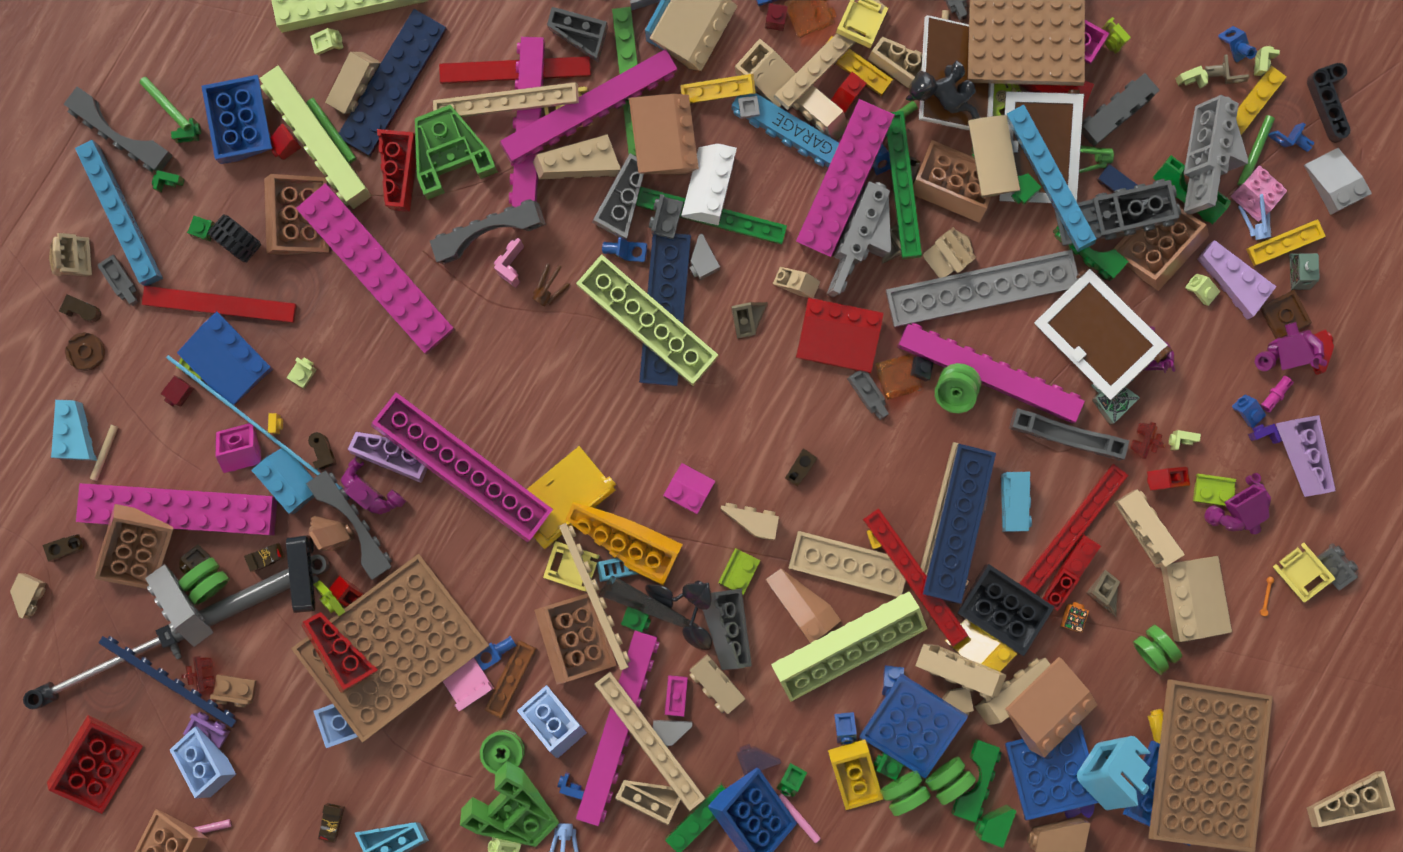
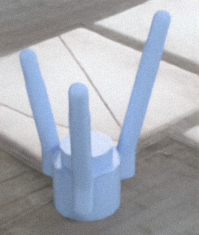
(1263, 229)
(564, 832)

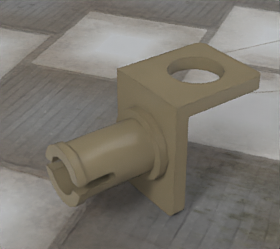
(1223, 70)

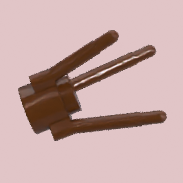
(542, 294)

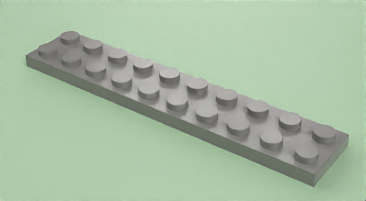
(982, 288)

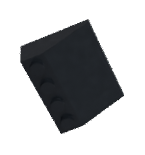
(1005, 609)

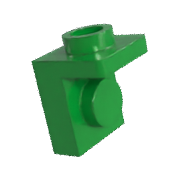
(187, 136)
(169, 179)
(200, 228)
(636, 620)
(887, 766)
(791, 780)

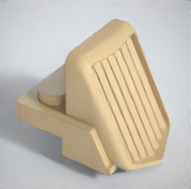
(950, 253)
(70, 255)

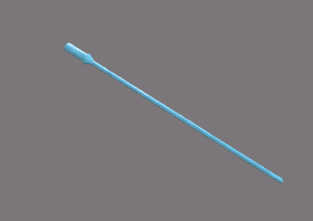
(247, 418)

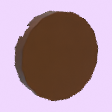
(85, 351)

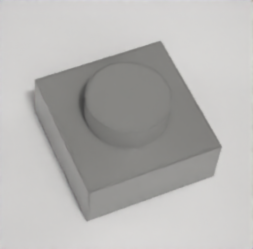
(748, 107)

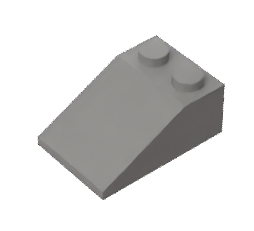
(1337, 180)

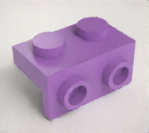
(214, 731)

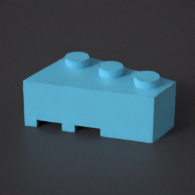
(71, 433)
(1015, 501)
(392, 839)

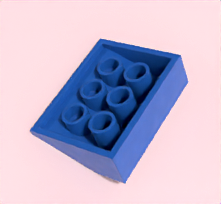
(236, 119)
(224, 359)
(752, 814)

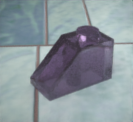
(754, 758)

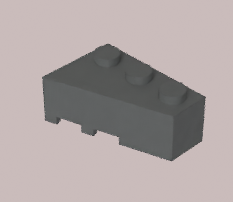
(579, 30)

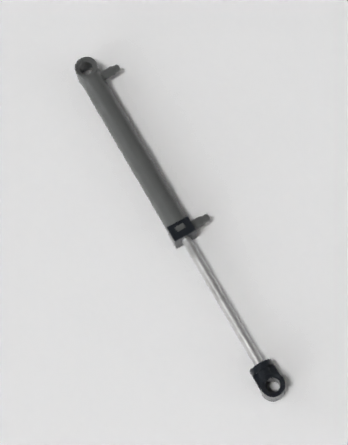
(167, 638)

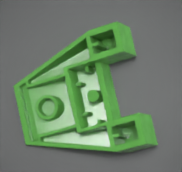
(444, 145)
(515, 814)

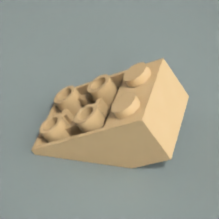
(768, 69)
(757, 524)

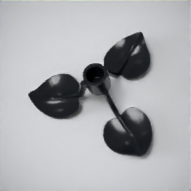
(697, 594)

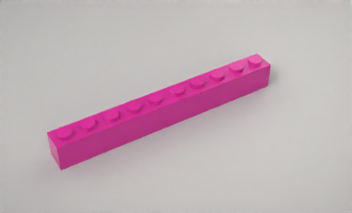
(530, 76)
(591, 105)
(993, 374)
(615, 732)

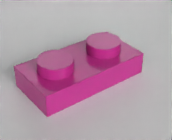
(676, 695)

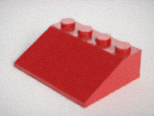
(839, 335)
(94, 765)

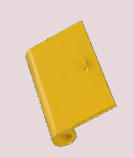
(575, 481)

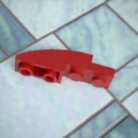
(1070, 572)

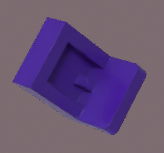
(1261, 431)

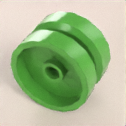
(958, 388)
(203, 581)
(1157, 649)
(491, 746)
(950, 780)
(905, 793)

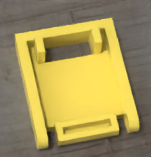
(862, 18)
(1300, 569)
(567, 571)

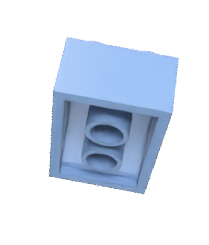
(551, 722)
(333, 726)
(202, 764)

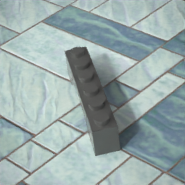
(88, 108)
(452, 245)
(1078, 438)
(326, 491)

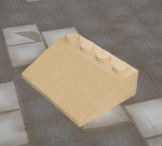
(692, 29)
(1196, 599)

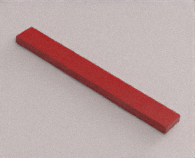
(506, 70)
(219, 303)
(1073, 529)
(914, 576)

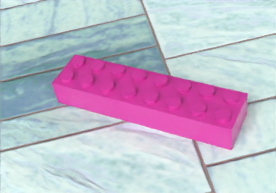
(845, 177)

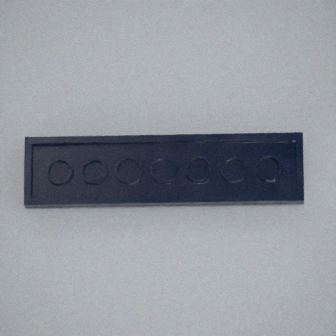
(392, 81)
(668, 288)
(959, 523)

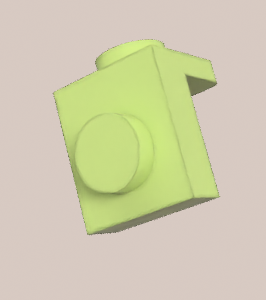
(1203, 288)

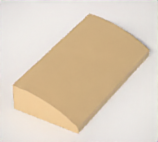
(993, 155)

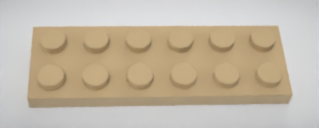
(846, 564)

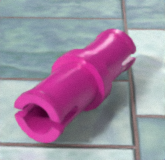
(1276, 394)

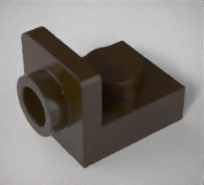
(192, 559)

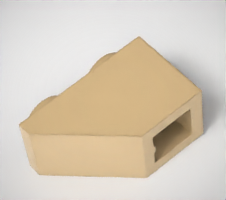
(796, 282)
(26, 593)
(960, 699)

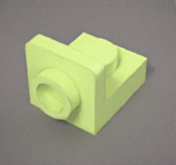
(326, 40)
(1262, 62)
(1193, 75)
(302, 372)
(1186, 437)
(500, 845)

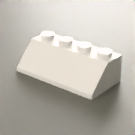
(709, 183)

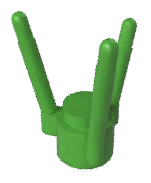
(1102, 155)

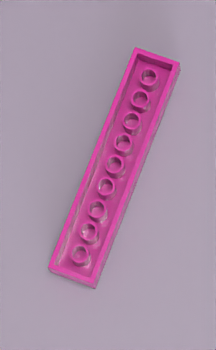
(375, 268)
(461, 467)
(181, 508)

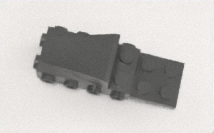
(1128, 211)

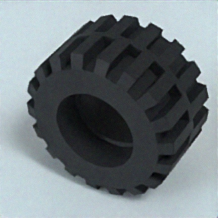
(234, 238)

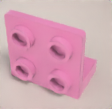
(1259, 183)
(502, 262)
(468, 684)

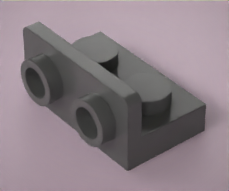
(666, 217)
(1340, 567)

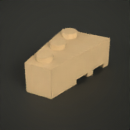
(352, 81)
(822, 113)
(716, 684)
(650, 799)

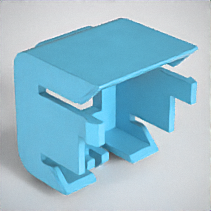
(1104, 778)

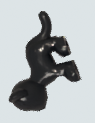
(951, 99)

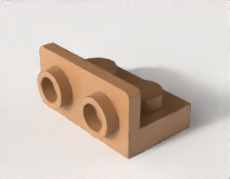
(233, 690)

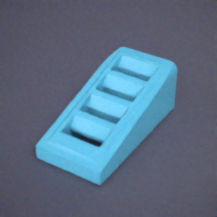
(601, 571)

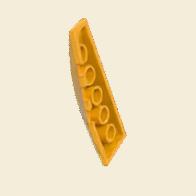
(632, 543)

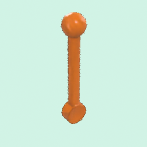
(1264, 612)

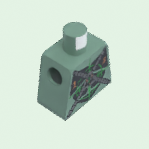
(1304, 269)
(1114, 408)

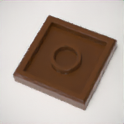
(1284, 311)

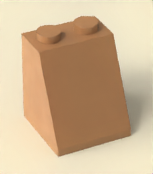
(1060, 836)

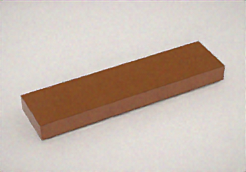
(510, 679)

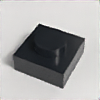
(921, 368)

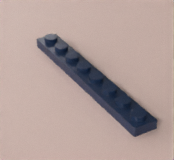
(161, 676)

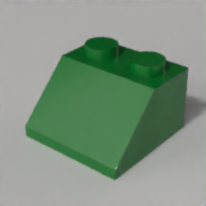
(995, 825)

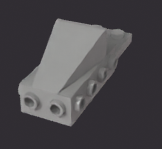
(1212, 151)
(865, 232)

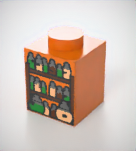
(1074, 617)

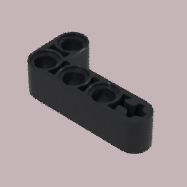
(1333, 104)
(301, 573)

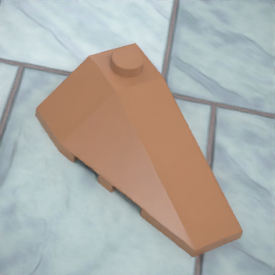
(330, 534)
(806, 608)

